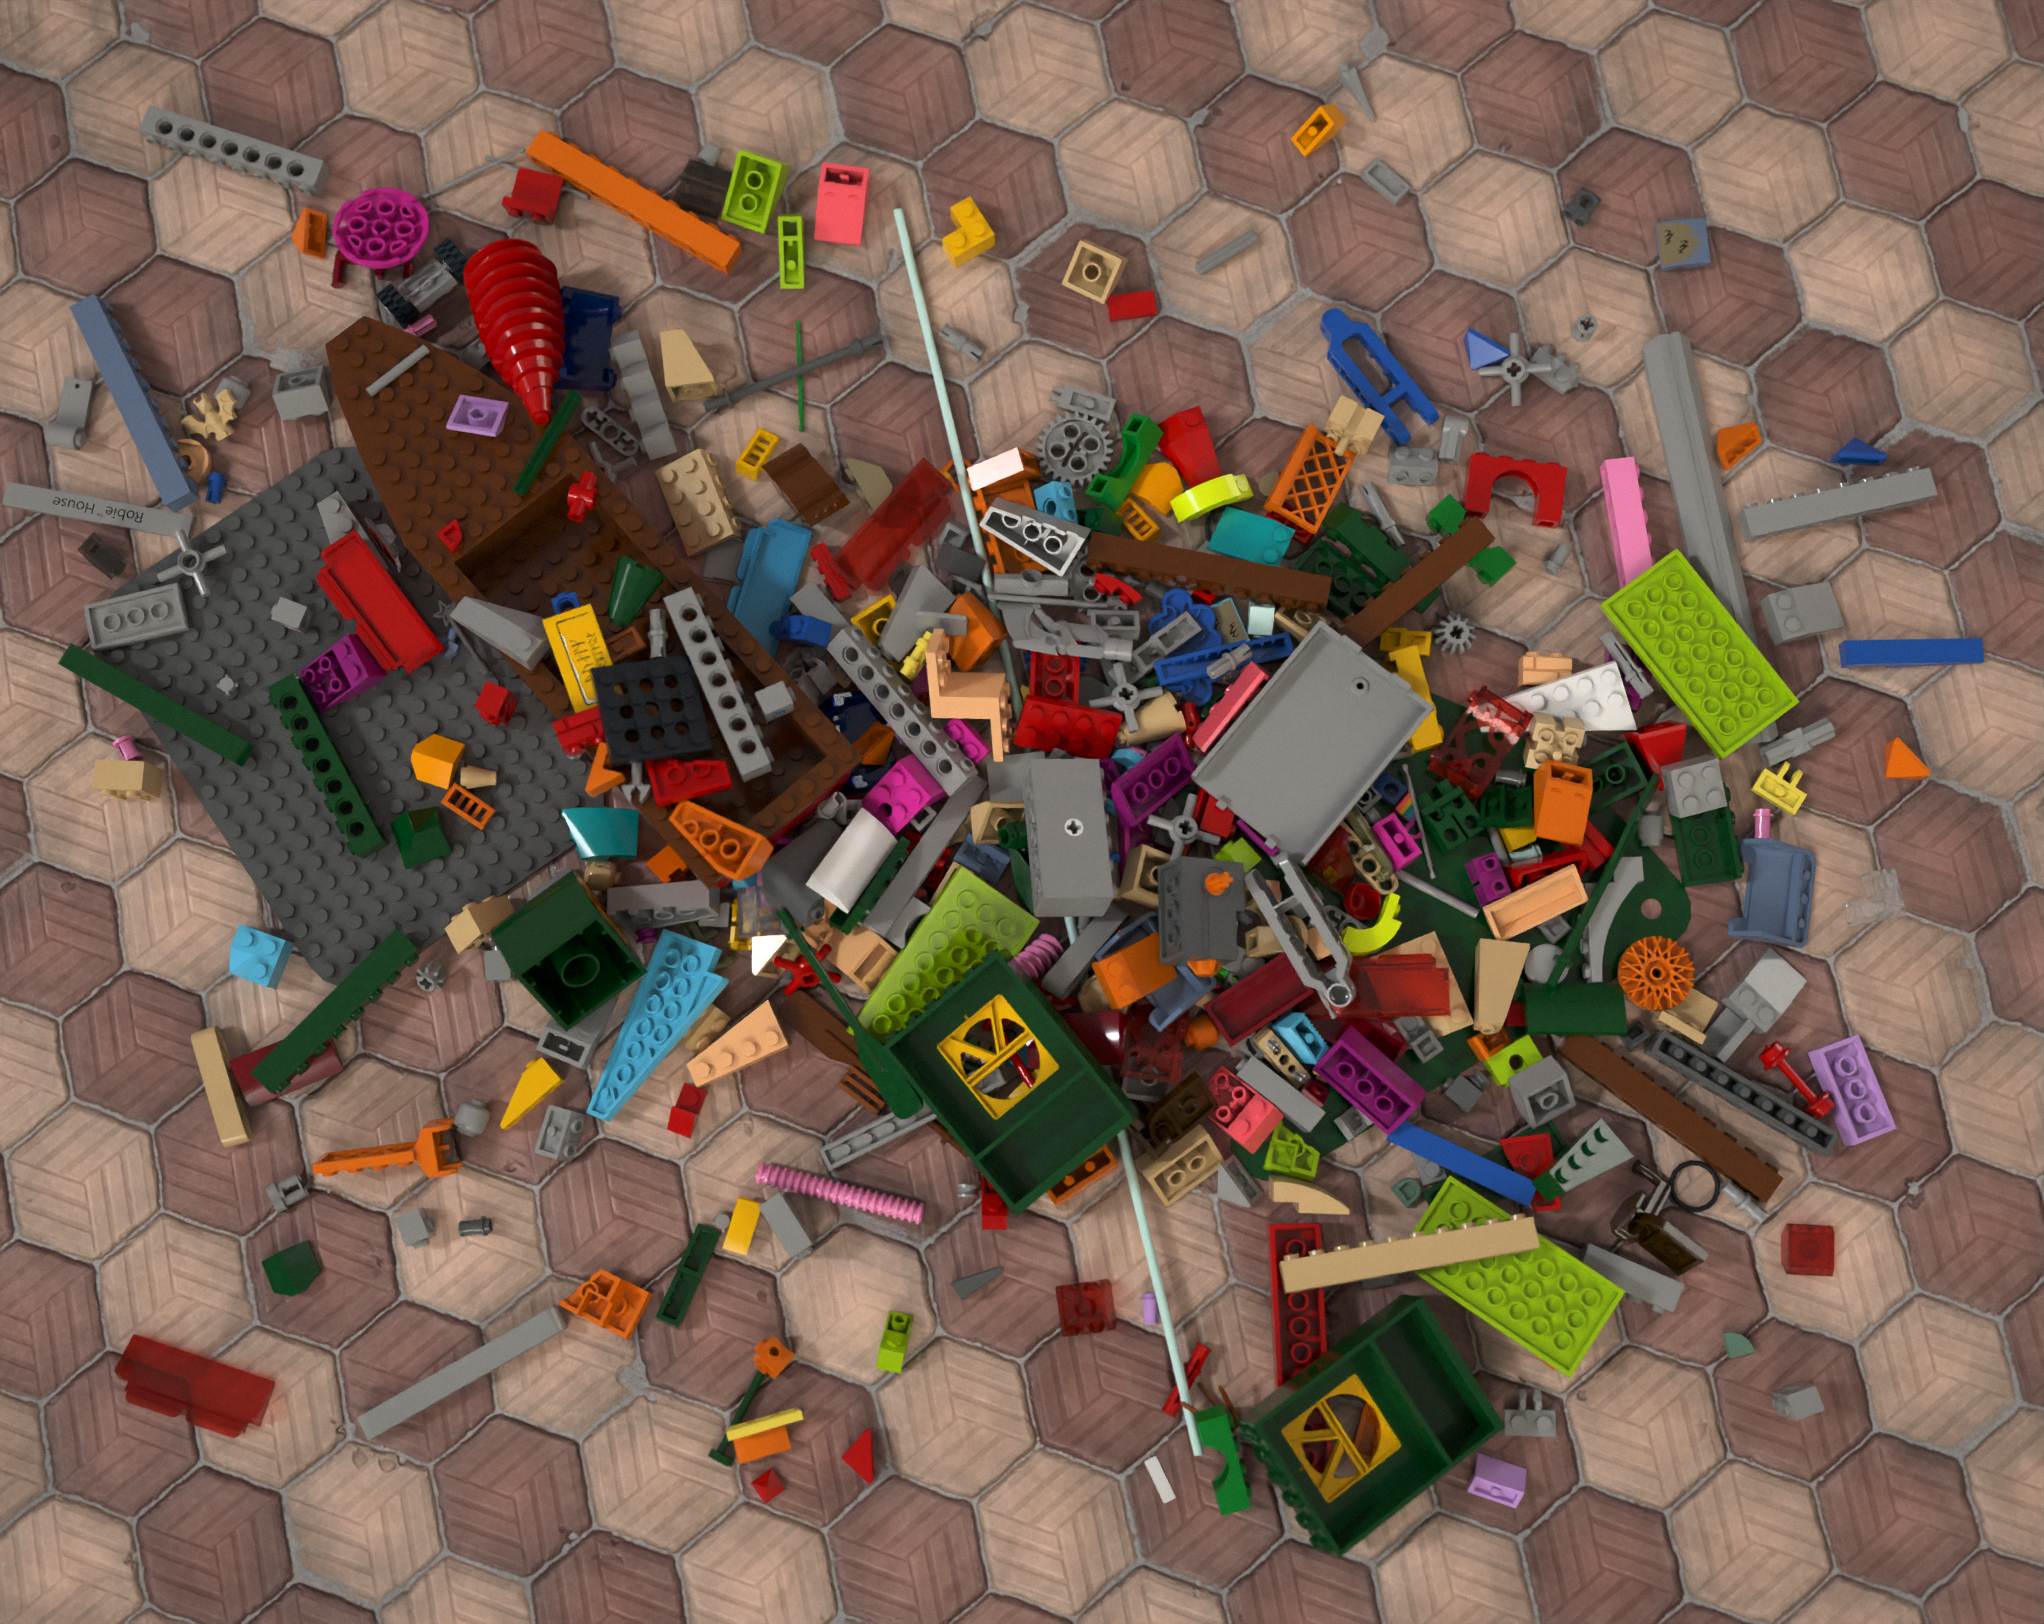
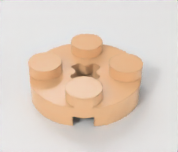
(199, 457)

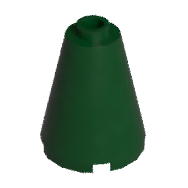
(631, 590)

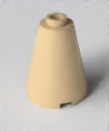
(1155, 721)

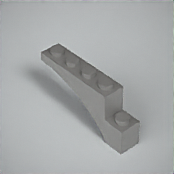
(1626, 876)

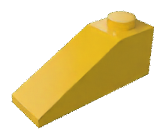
(533, 1087)

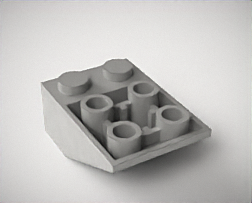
(580, 1041)

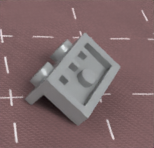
(560, 1133)

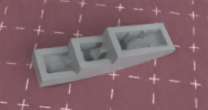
(1159, 647)

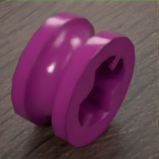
(646, 936)

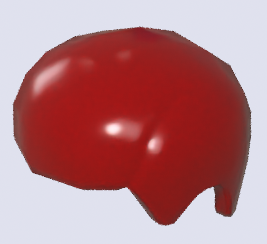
(1362, 901)

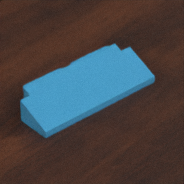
(768, 577)

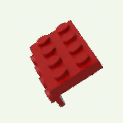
(1066, 726)

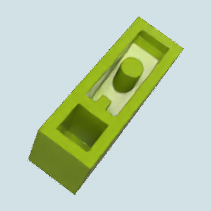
(791, 250)

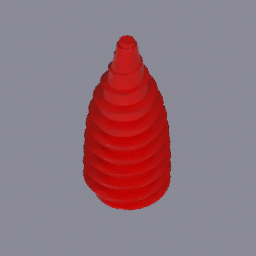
(519, 318)

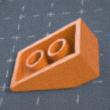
(1132, 972)

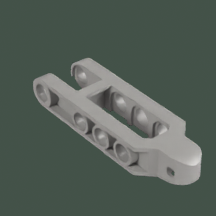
(1334, 984)

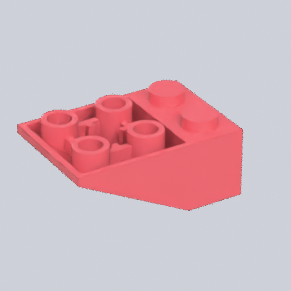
(842, 203)
(1242, 1111)

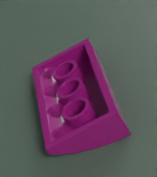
(1152, 781)

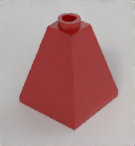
(1658, 745)

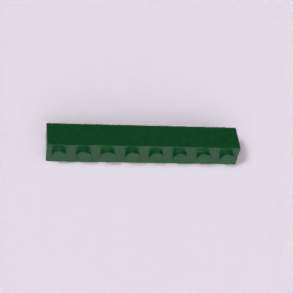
(336, 1012)

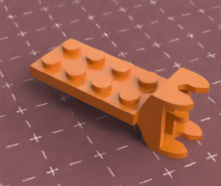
(427, 1151)

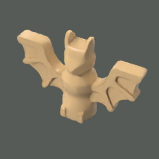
(215, 420)

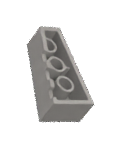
(661, 904)

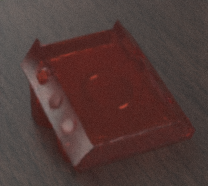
(1807, 1249)
(1086, 1307)

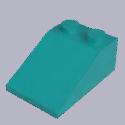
(1250, 537)

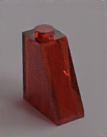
(1334, 863)

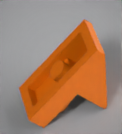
(600, 777)

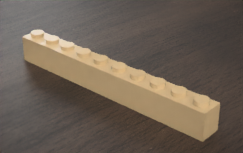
(1408, 1255)

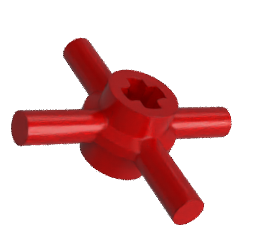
(802, 970)

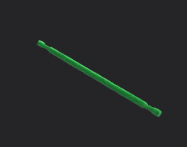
(800, 386)

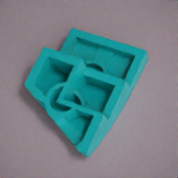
(603, 832)

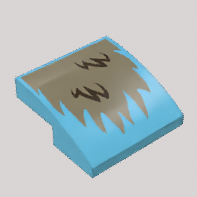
(1228, 622)

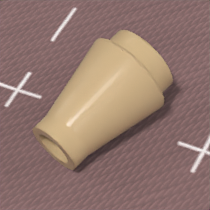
(477, 777)

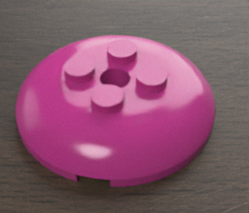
(381, 228)

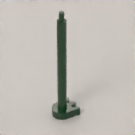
(719, 1454)

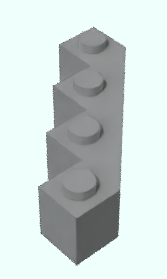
(643, 393)

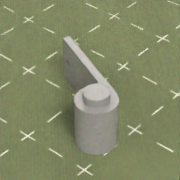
(72, 415)

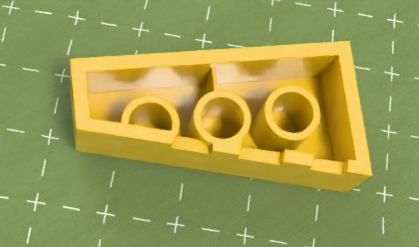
(1408, 666)

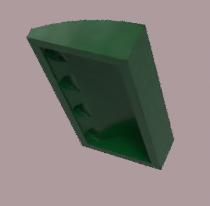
(1574, 1009)

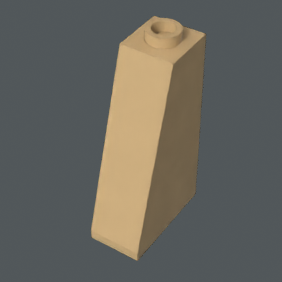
(1496, 978)

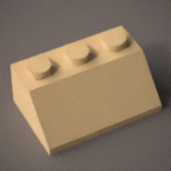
(1182, 1166)

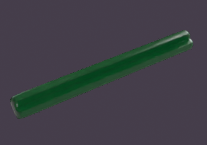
(546, 443)

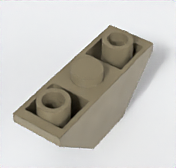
(871, 482)

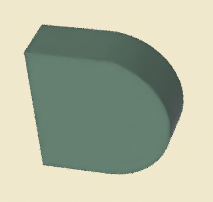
(1407, 1191)

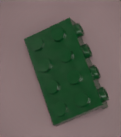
(1707, 846)
(871, 894)

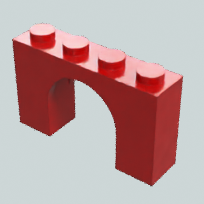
(1544, 479)

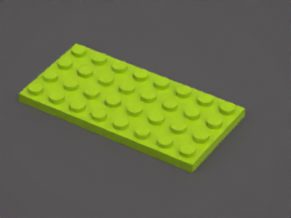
(1699, 654)
(949, 940)
(1531, 1296)

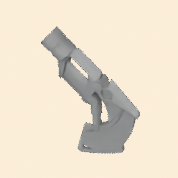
(1061, 636)

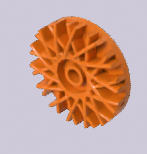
(1673, 970)

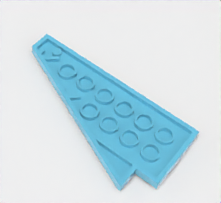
(663, 1010)

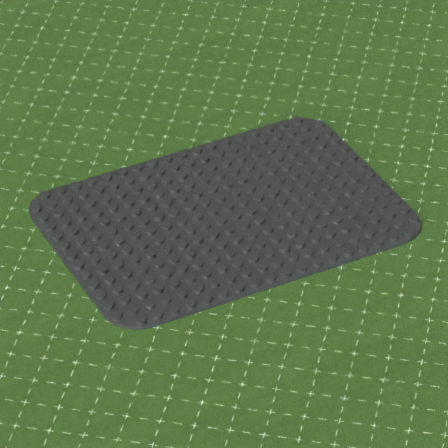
(270, 808)

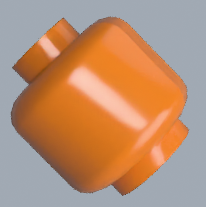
(1202, 1033)

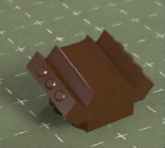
(805, 485)

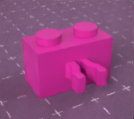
(1397, 841)

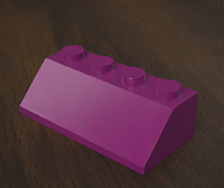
(1370, 1080)

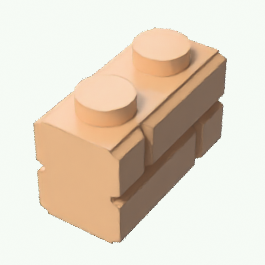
(1539, 669)

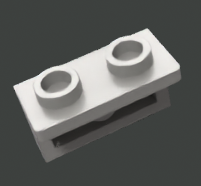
(1412, 466)

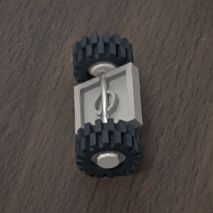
(425, 284)

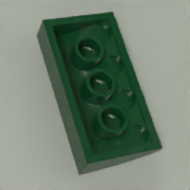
(1349, 584)

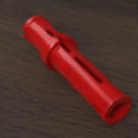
(1191, 1370)

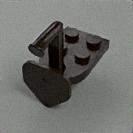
(1173, 1115)
(1653, 1232)

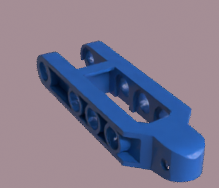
(1336, 329)

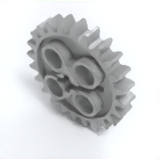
(1056, 439)
(1080, 584)

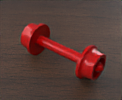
(1817, 1105)

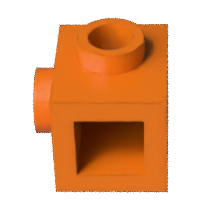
(772, 1356)

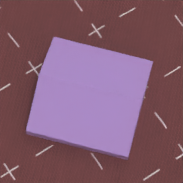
(478, 416)

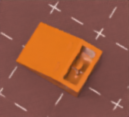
(1561, 801)

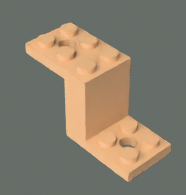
(969, 694)
(859, 955)

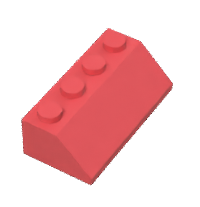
(1232, 705)

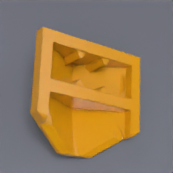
(1157, 486)
(437, 760)

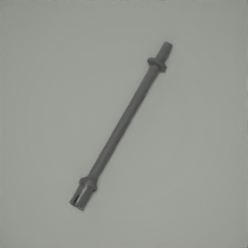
(856, 347)

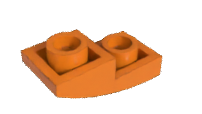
(761, 1444)

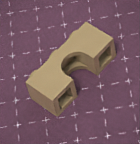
(1261, 940)

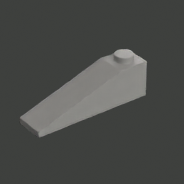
(509, 630)

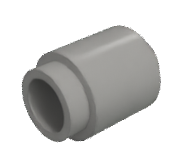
(1651, 829)

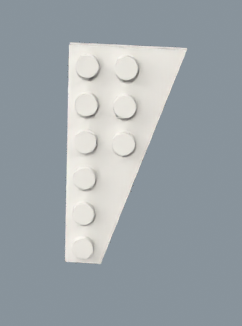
(1589, 695)

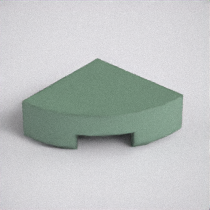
(1736, 1344)

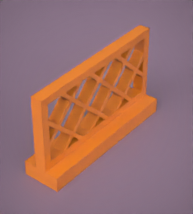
(1290, 474)

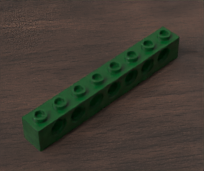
(281, 695)

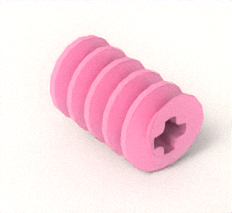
(1040, 955)

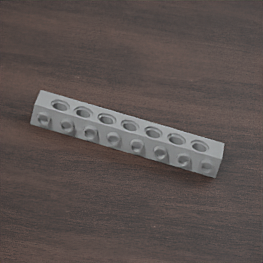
(159, 121)
(678, 607)
(903, 722)

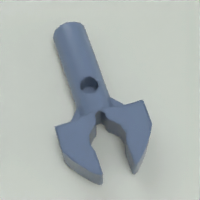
(450, 639)

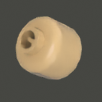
(602, 875)

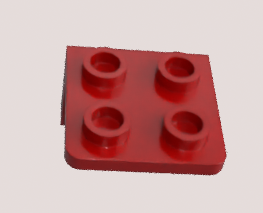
(534, 196)

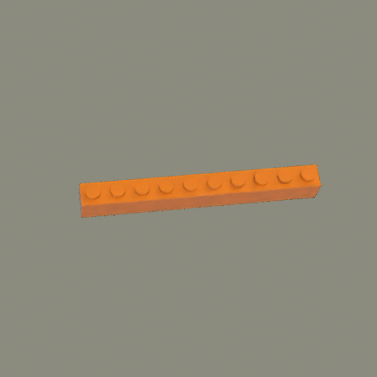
(634, 201)

